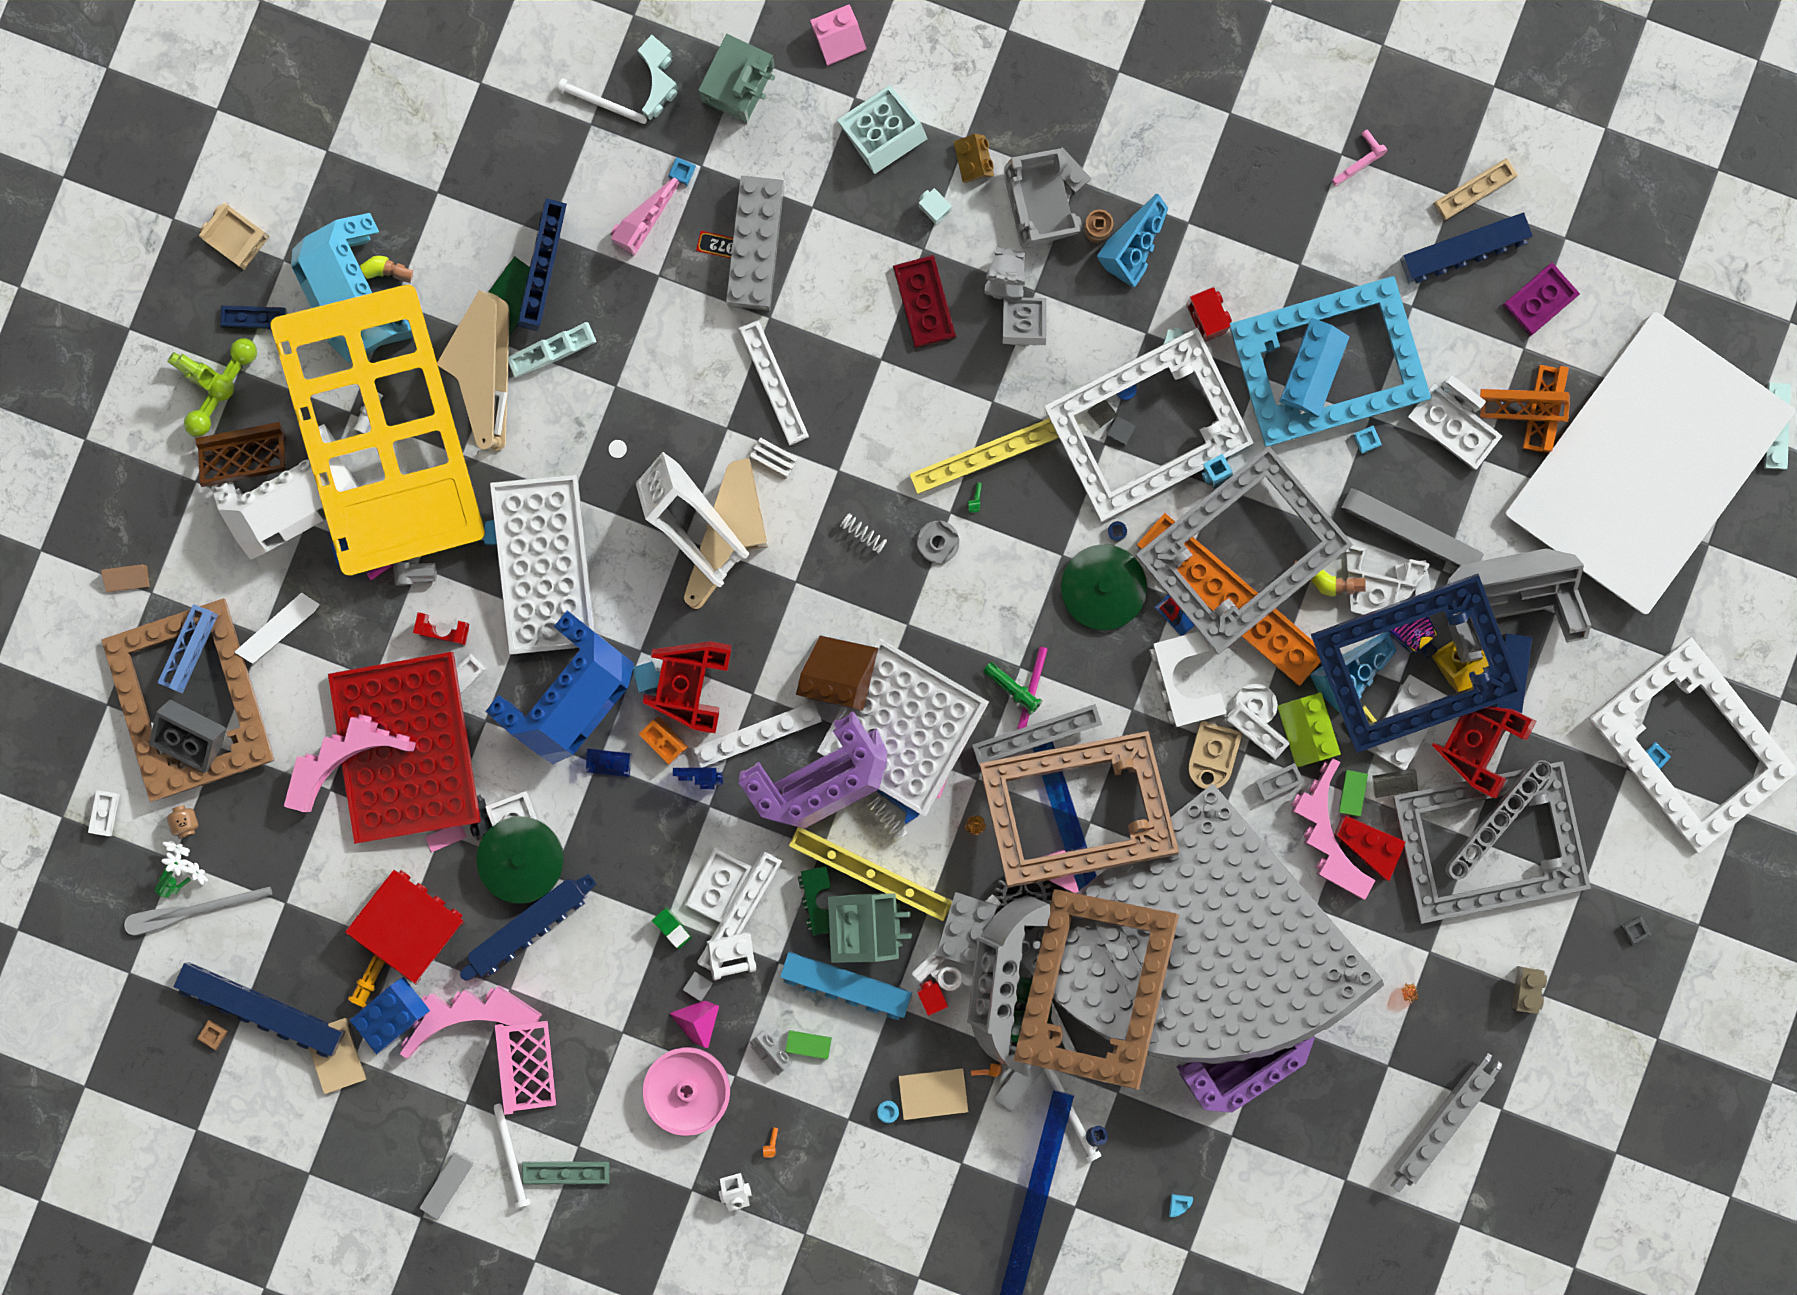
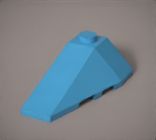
(1129, 247)
(1362, 664)

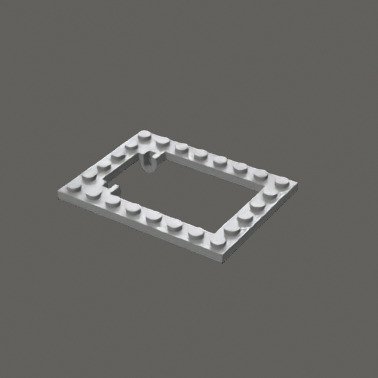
(1168, 551)
(1560, 874)

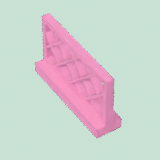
(506, 1069)

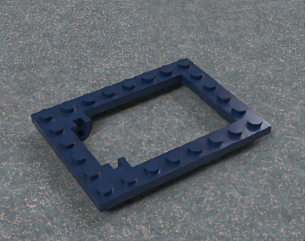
(1489, 688)

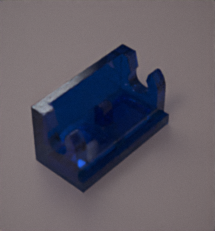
(608, 762)

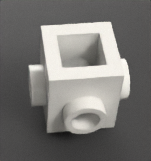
(734, 1192)

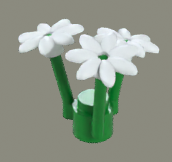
(167, 882)

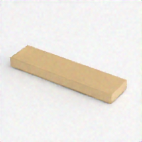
(1475, 189)

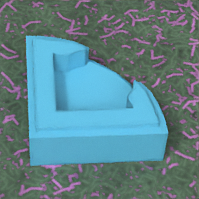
(1179, 1204)

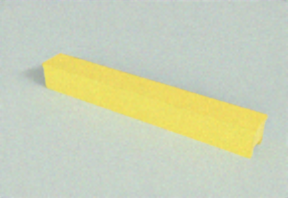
(870, 873)

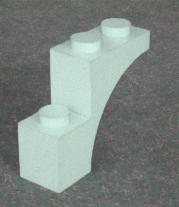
(663, 88)

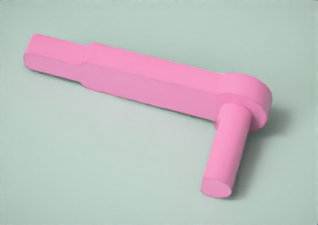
(1377, 152)

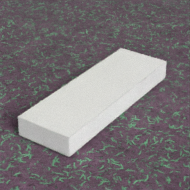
(1257, 730)

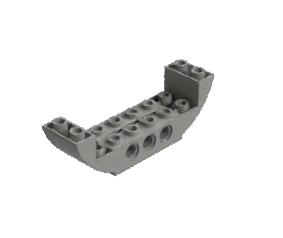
(997, 978)

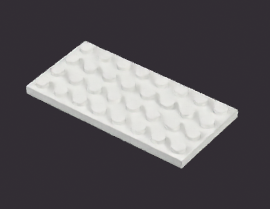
(541, 560)

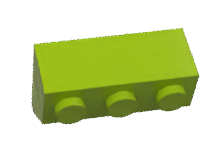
(1308, 729)

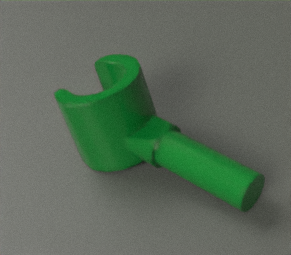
(974, 505)

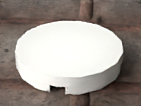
(1259, 700)

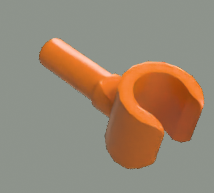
(995, 1070)
(770, 1151)

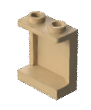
(233, 235)

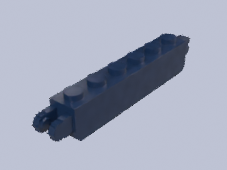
(526, 926)

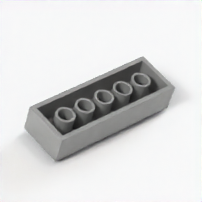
(755, 243)

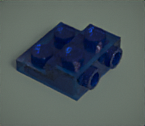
(703, 776)

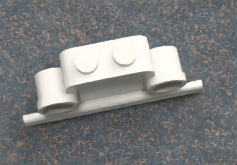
(946, 971)

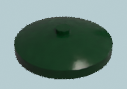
(1103, 587)
(520, 859)

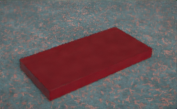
(924, 301)

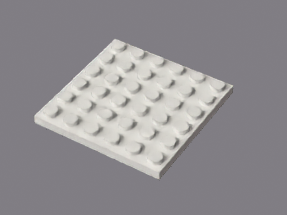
(920, 721)

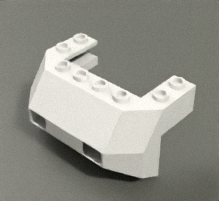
(279, 506)

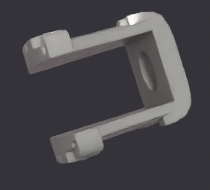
(1006, 275)

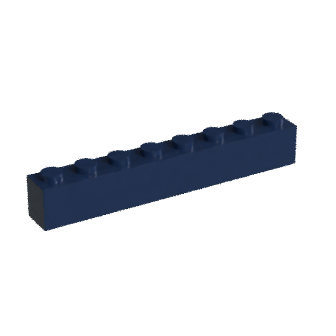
(258, 1008)

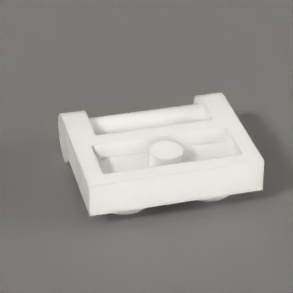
(729, 949)

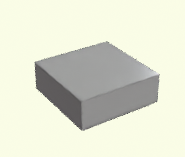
(698, 986)

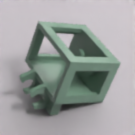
(737, 78)
(865, 927)

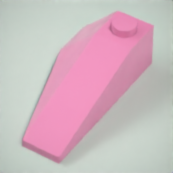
(638, 224)

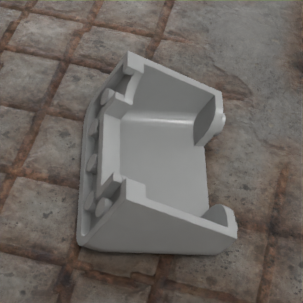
(1040, 198)

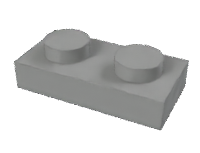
(1073, 174)
(1279, 781)

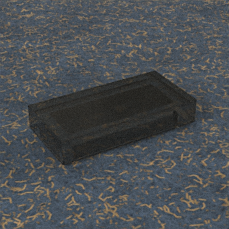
(1395, 783)

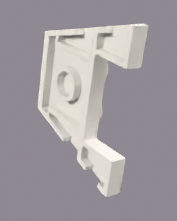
(1380, 590)

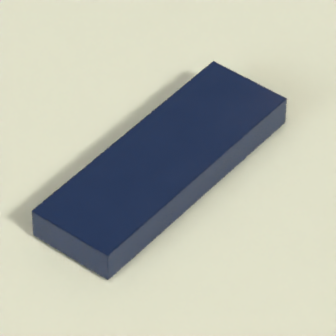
(249, 317)

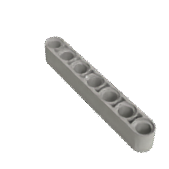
(1410, 529)
(1508, 816)

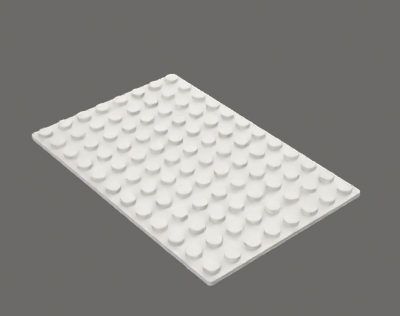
(1650, 462)

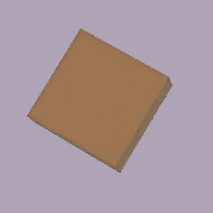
(212, 1035)

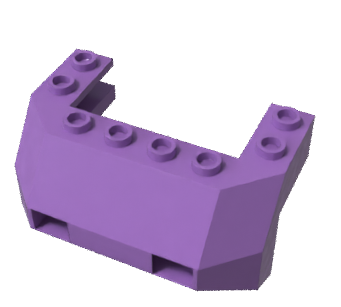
(823, 784)
(1235, 1083)

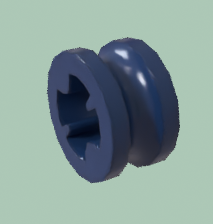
(1111, 531)
(1102, 1133)

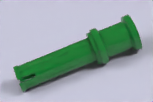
(1020, 694)

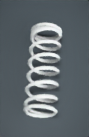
(845, 523)
(900, 834)

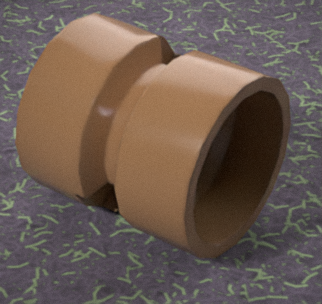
(1098, 226)

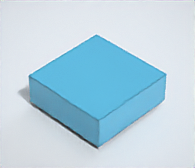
(1367, 439)

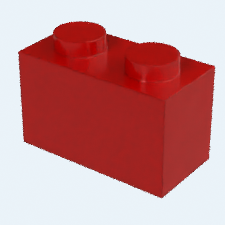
(931, 997)

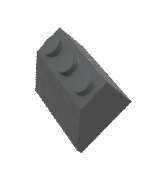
(187, 735)

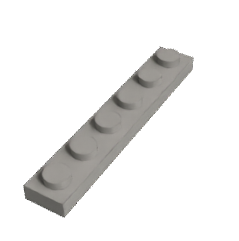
(1037, 734)
(1124, 959)

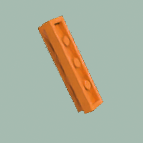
(1525, 396)
(1550, 427)

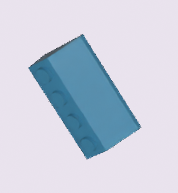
(1314, 367)

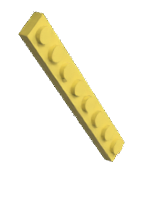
(983, 456)

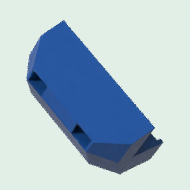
(574, 700)

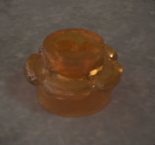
(975, 825)
(1410, 993)

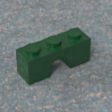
(812, 882)

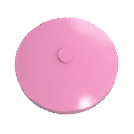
(686, 1091)

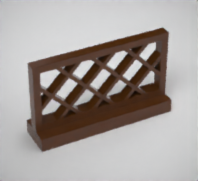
(240, 441)

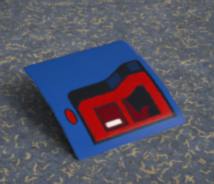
(1174, 615)

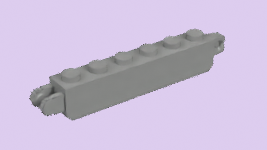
(1444, 1123)

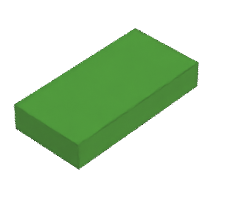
(1353, 793)
(808, 1044)

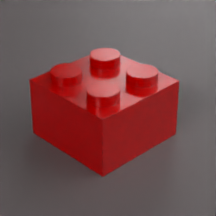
(1209, 314)

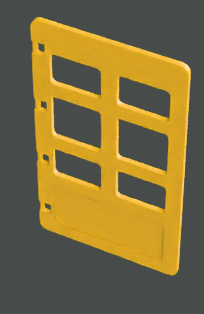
(403, 512)

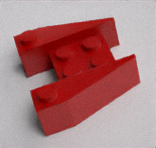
(682, 683)
(1476, 740)

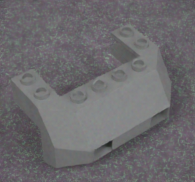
(1525, 585)

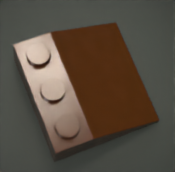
(838, 673)

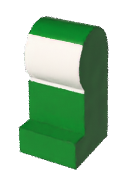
(672, 928)

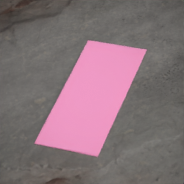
(445, 837)

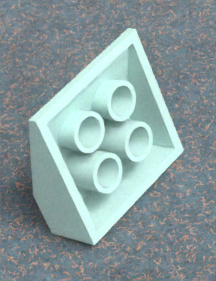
(882, 129)

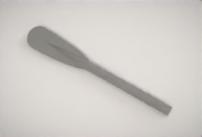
(159, 918)

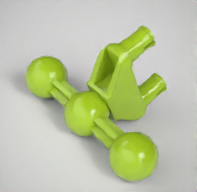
(219, 386)

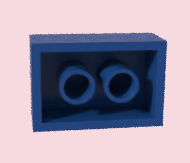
(389, 1015)

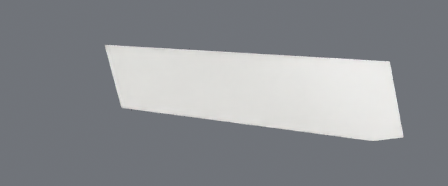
(277, 628)

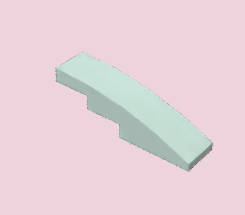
(551, 350)

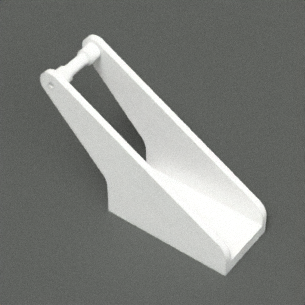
(658, 489)

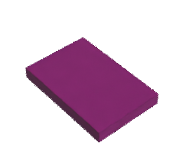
(1541, 299)

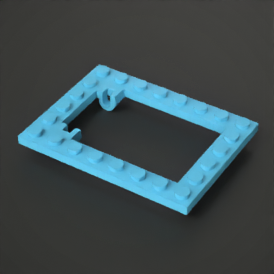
(1286, 423)

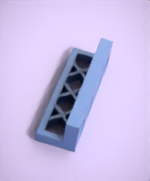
(192, 650)

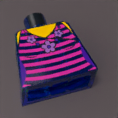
(1416, 636)

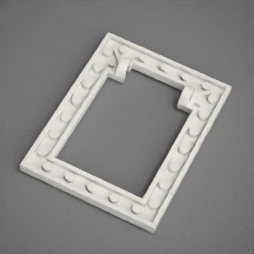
(1222, 437)
(1619, 728)

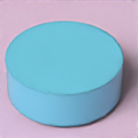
(887, 1111)

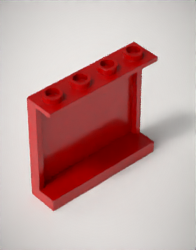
(405, 926)

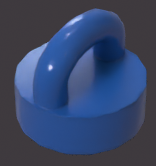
(1127, 393)

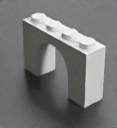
(1183, 709)

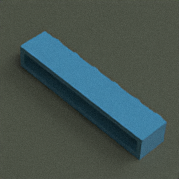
(845, 984)

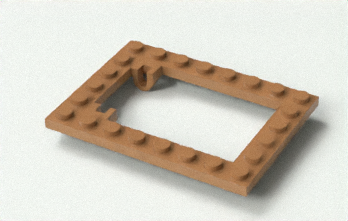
(250, 741)
(1125, 752)
(1128, 1059)

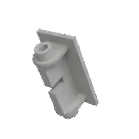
(778, 1059)

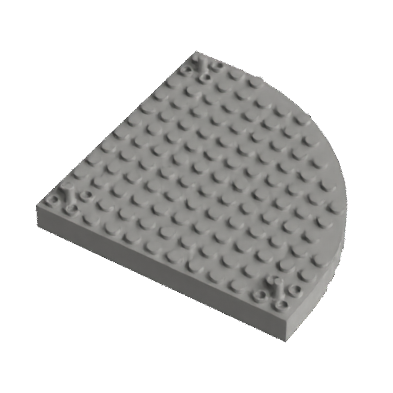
(1248, 957)

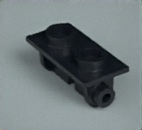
(478, 829)

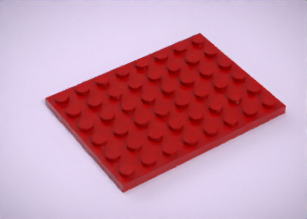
(398, 789)

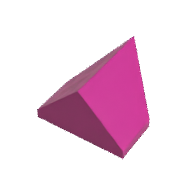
(697, 1021)

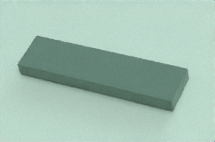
(565, 1172)

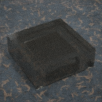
(1102, 413)

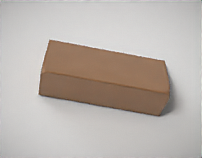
(125, 578)

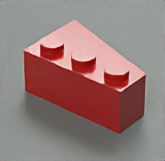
(1371, 845)

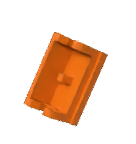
(663, 740)

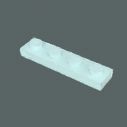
(1777, 454)

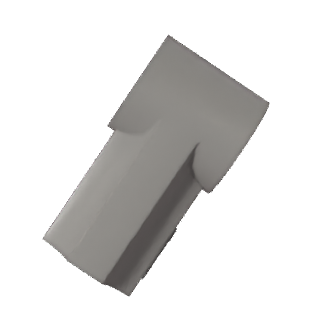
(407, 573)

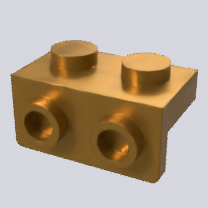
(974, 157)

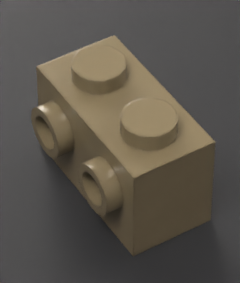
(1529, 990)

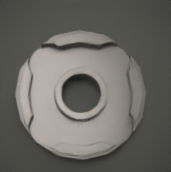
(934, 529)

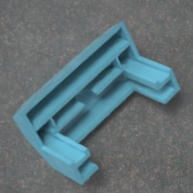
(331, 274)

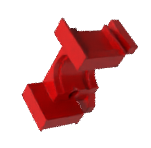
(424, 628)

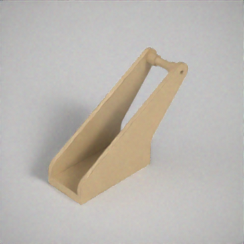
(480, 363)
(741, 511)

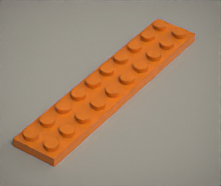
(1215, 582)

